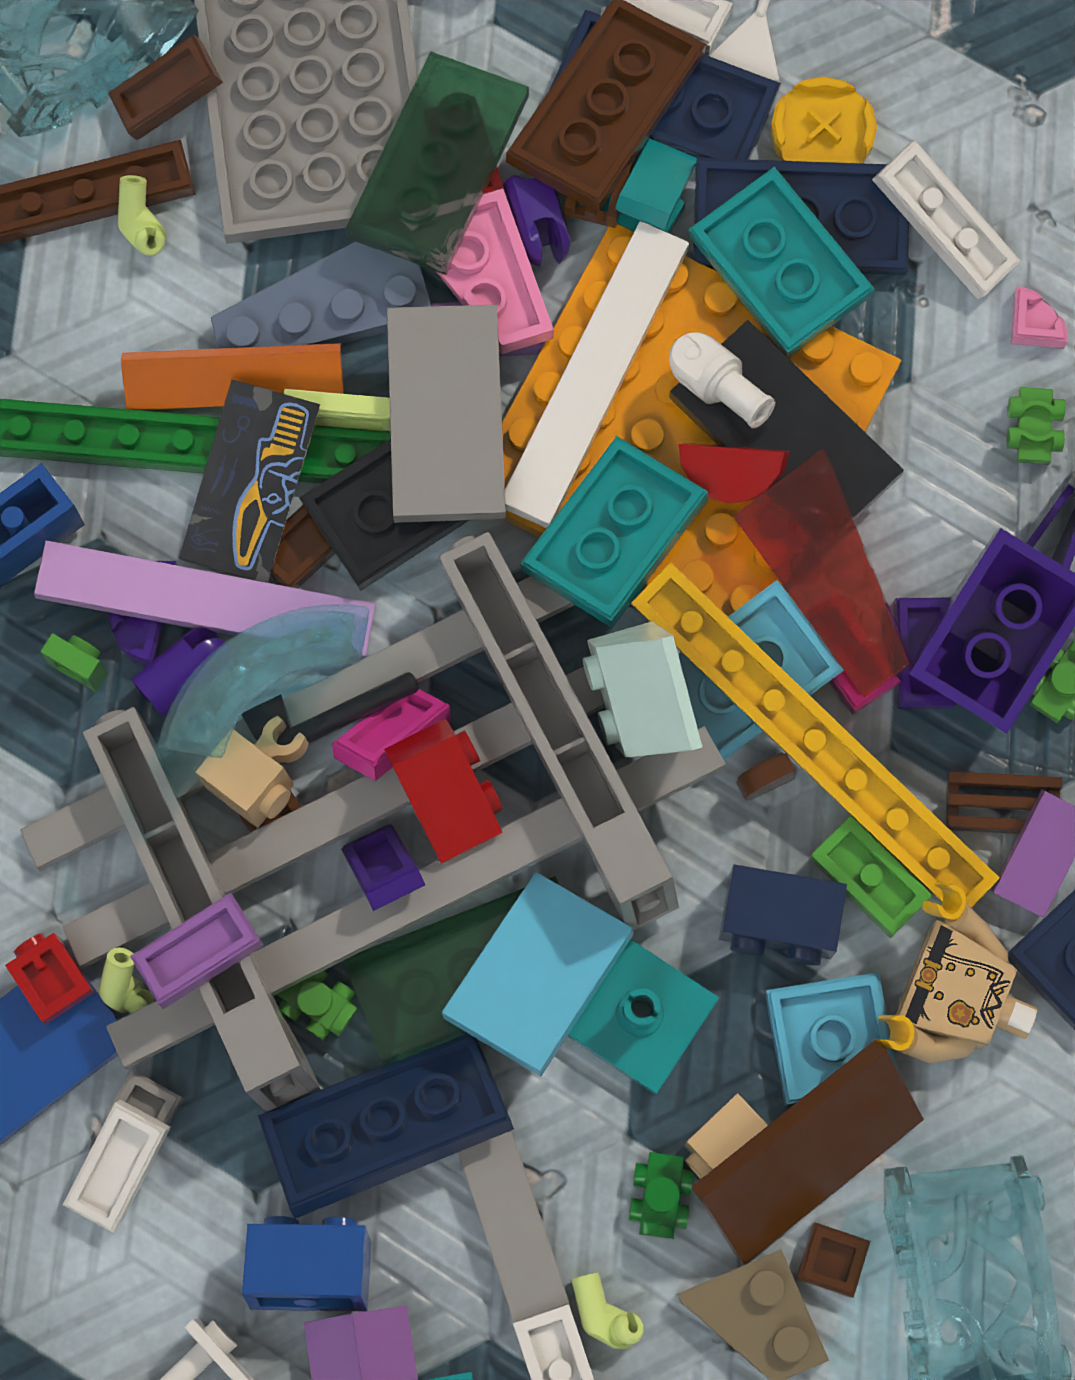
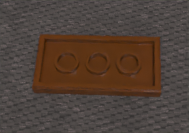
(605, 104)
(808, 1152)

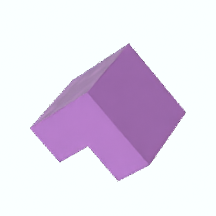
(362, 1346)

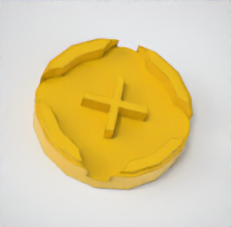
(823, 123)

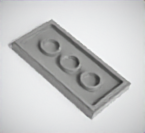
(445, 413)

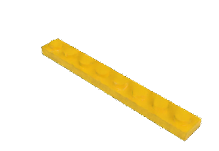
(812, 737)

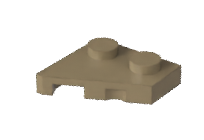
(760, 1316)

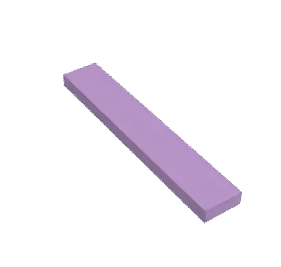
(169, 591)

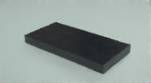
(800, 422)

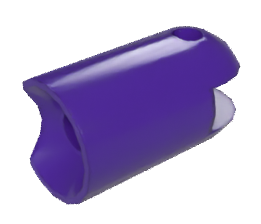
(538, 218)
(169, 671)

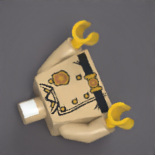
(956, 988)

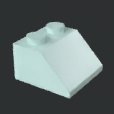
(642, 692)

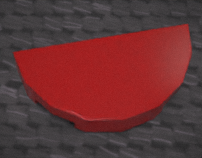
(732, 472)

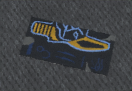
(249, 481)

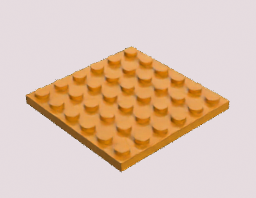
(714, 547)

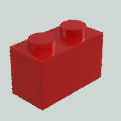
(444, 789)

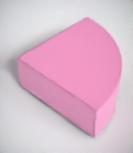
(1036, 321)

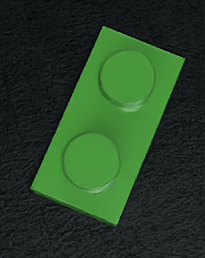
(872, 876)

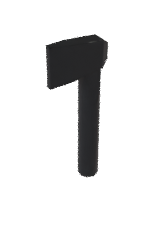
(333, 718)

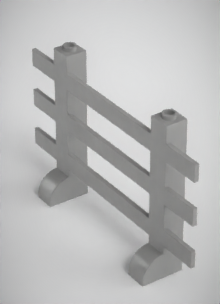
(544, 710)

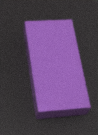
(1039, 855)
(196, 951)

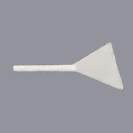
(751, 46)

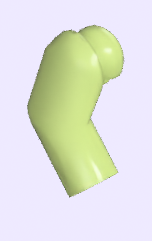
(135, 218)
(119, 987)
(602, 1319)

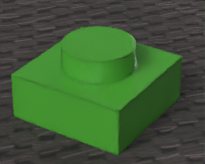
(76, 660)

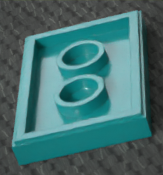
(781, 262)
(614, 531)

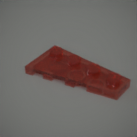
(821, 561)

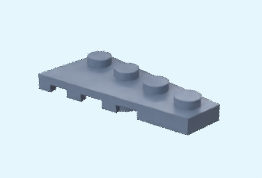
(326, 302)

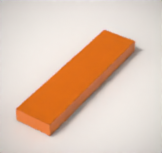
(205, 375)

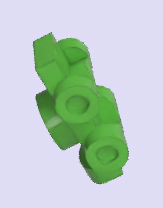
(1034, 432)
(1056, 693)
(327, 1007)

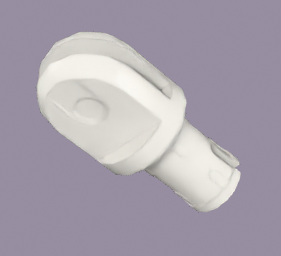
(717, 376)

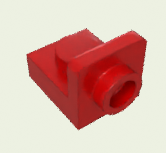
(48, 976)

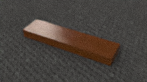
(90, 191)

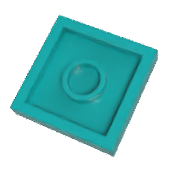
(643, 1017)

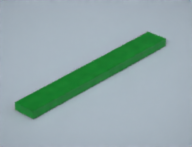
(153, 439)

